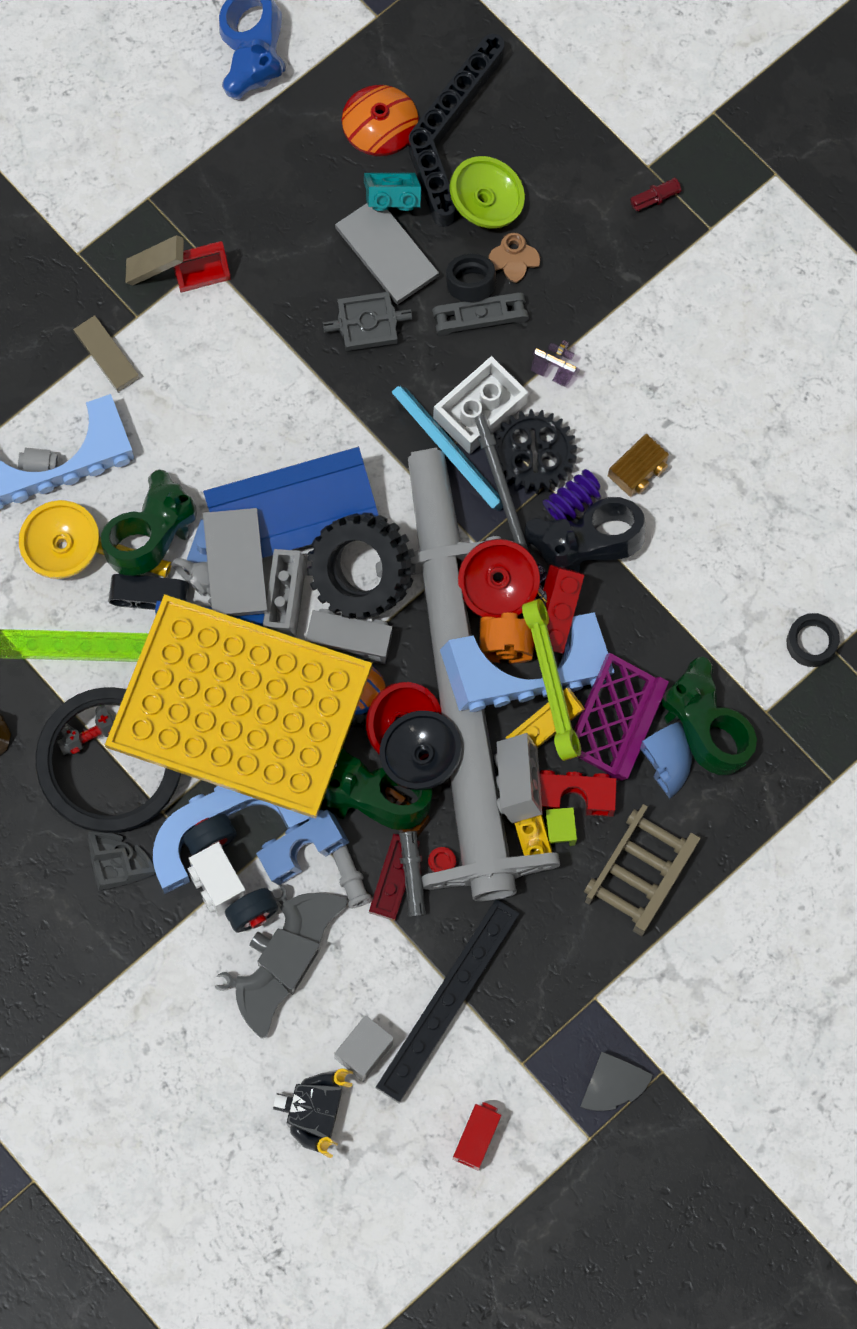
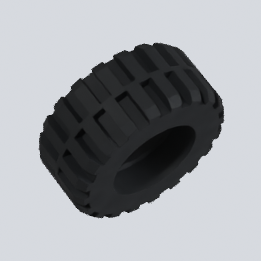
(329, 576)

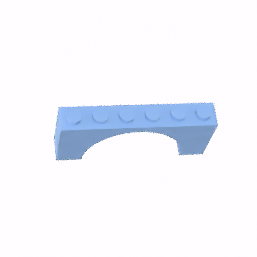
(103, 448)
(481, 684)

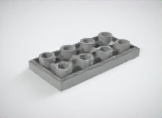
(387, 252)
(235, 562)

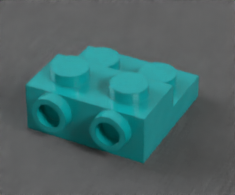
(392, 190)

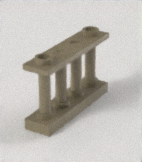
(668, 870)

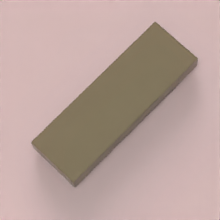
(154, 260)
(106, 353)

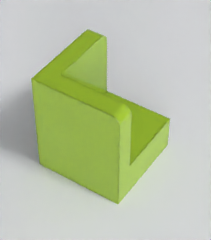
(561, 825)

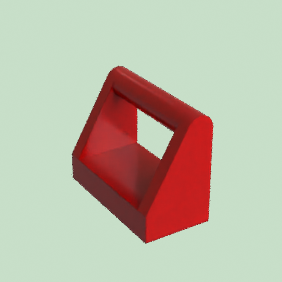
(202, 271)

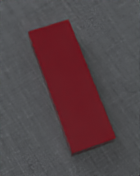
(390, 883)

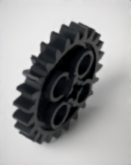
(558, 450)

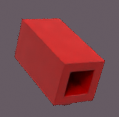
(477, 1136)

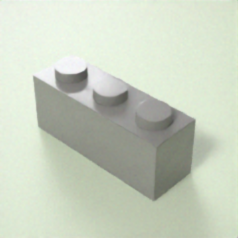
(285, 591)
(351, 635)
(518, 778)

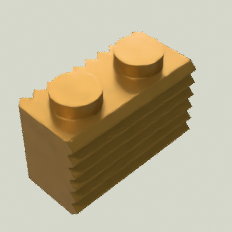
(638, 466)

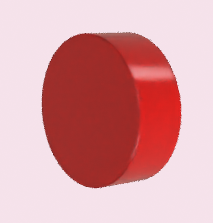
(441, 859)

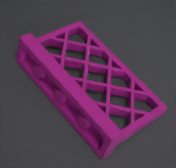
(639, 722)

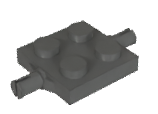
(367, 321)

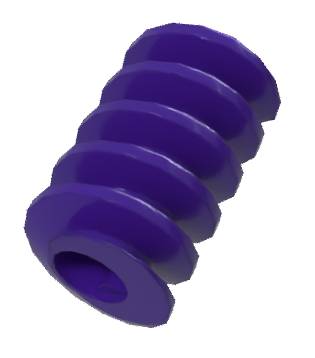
(573, 496)

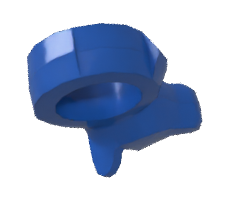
(255, 52)

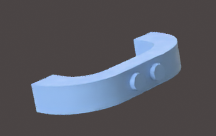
(170, 836)

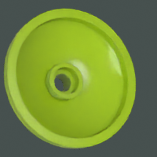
(494, 184)

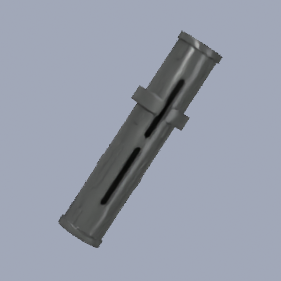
(412, 872)

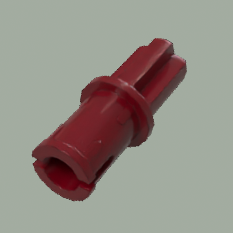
(655, 194)

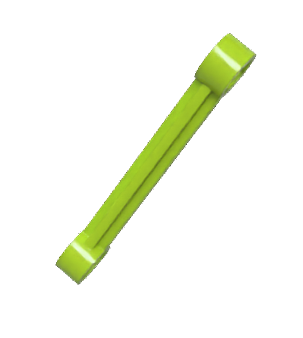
(566, 739)

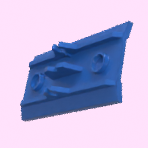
(299, 498)

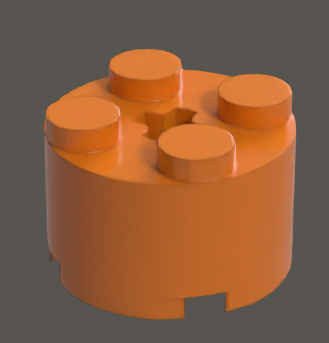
(506, 639)

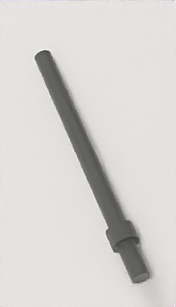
(488, 443)

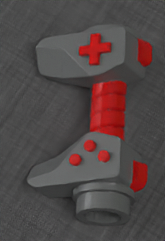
(73, 740)

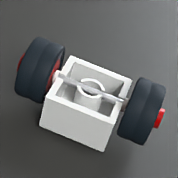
(220, 883)

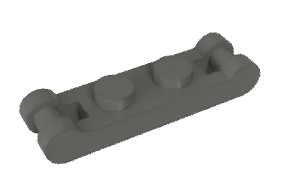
(480, 313)

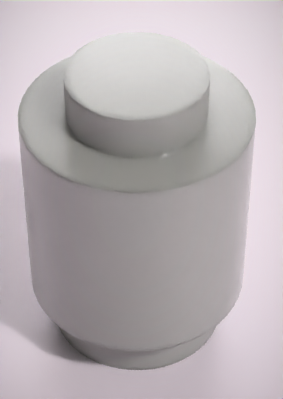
(37, 460)

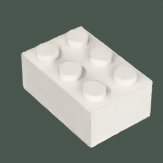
(485, 391)

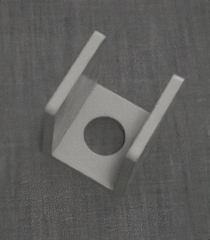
(364, 1048)

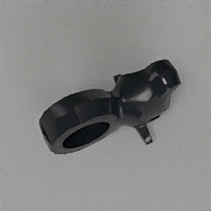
(569, 544)

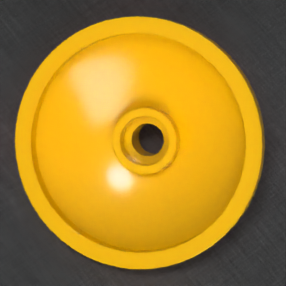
(49, 527)

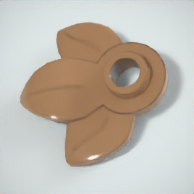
(514, 261)

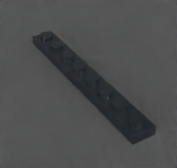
(447, 1001)

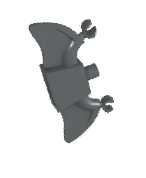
(283, 957)

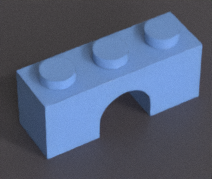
(280, 855)

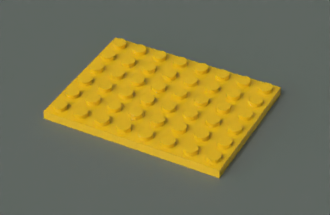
(239, 706)

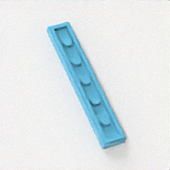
(449, 448)

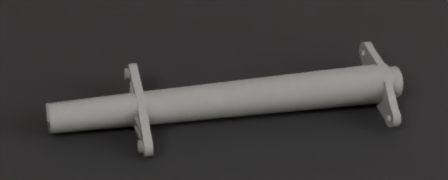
(473, 783)

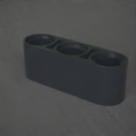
(144, 591)

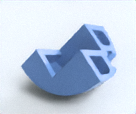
(670, 757)

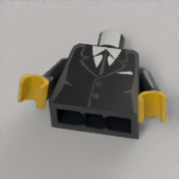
(314, 1109)

